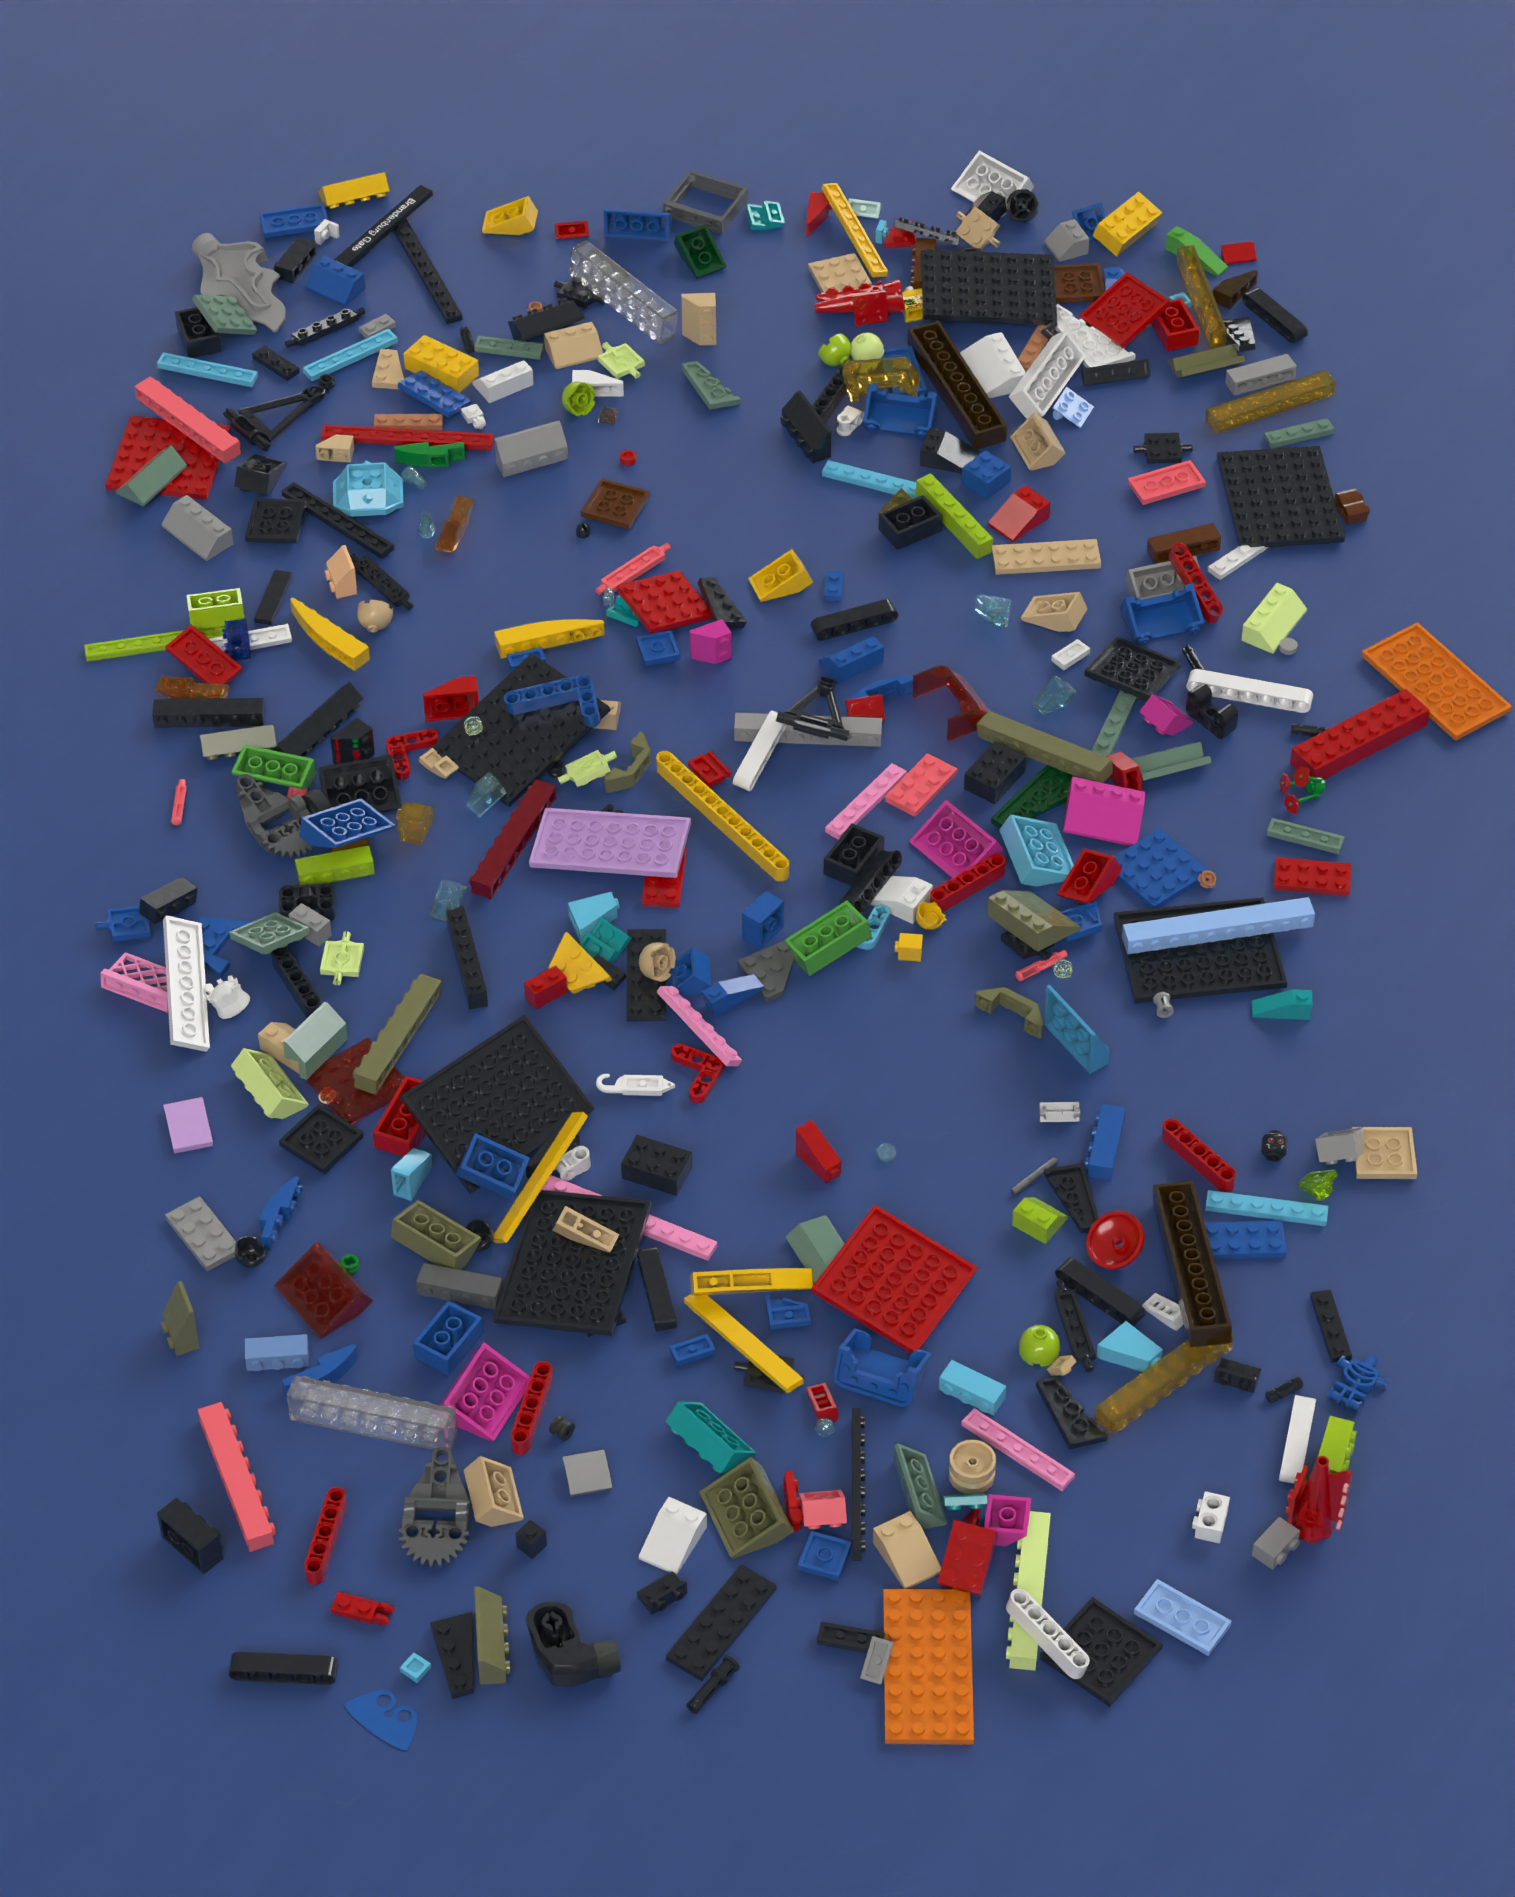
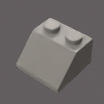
(1067, 241)
(1340, 1145)

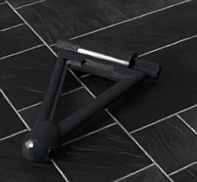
(255, 431)
(812, 724)

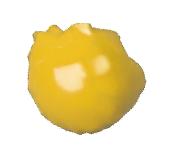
(929, 916)

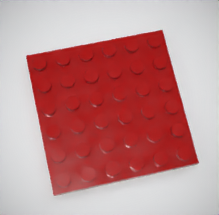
(149, 436)
(894, 1279)

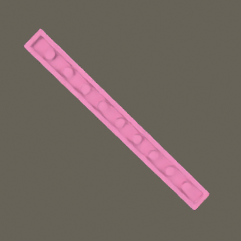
(655, 1227)

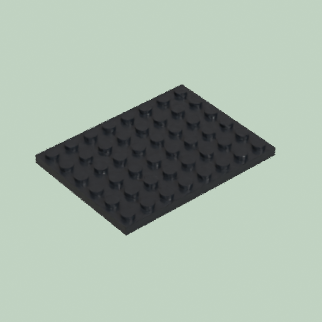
(988, 287)
(1280, 497)
(520, 745)
(1201, 968)
(500, 1089)
(565, 1282)

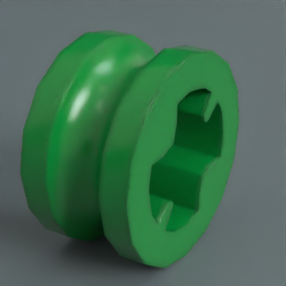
(350, 1258)

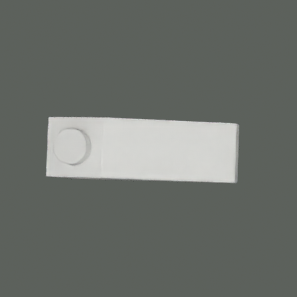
(602, 384)

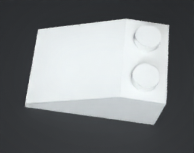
(903, 896)
(673, 1535)

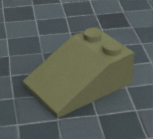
(180, 1322)

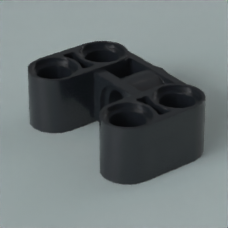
(1217, 721)
(311, 895)

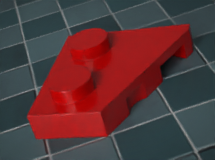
(899, 238)

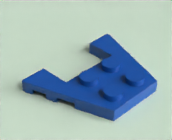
(1085, 916)
(215, 935)

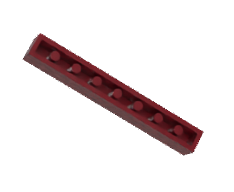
(512, 840)

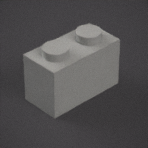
(319, 925)
(1276, 1543)

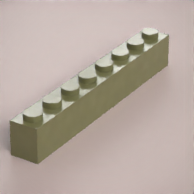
(1045, 748)
(397, 1034)

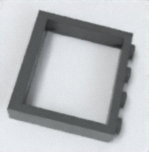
(697, 217)

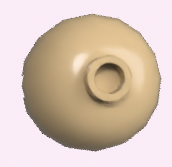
(374, 615)
(657, 961)

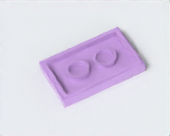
(188, 1125)

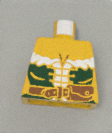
(912, 304)

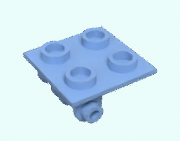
(1072, 407)

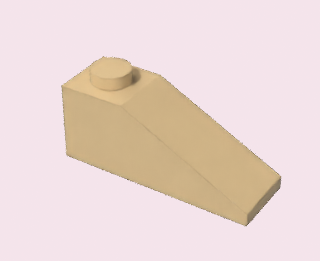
(584, 1230)

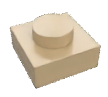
(1062, 1365)

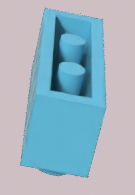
(972, 1387)

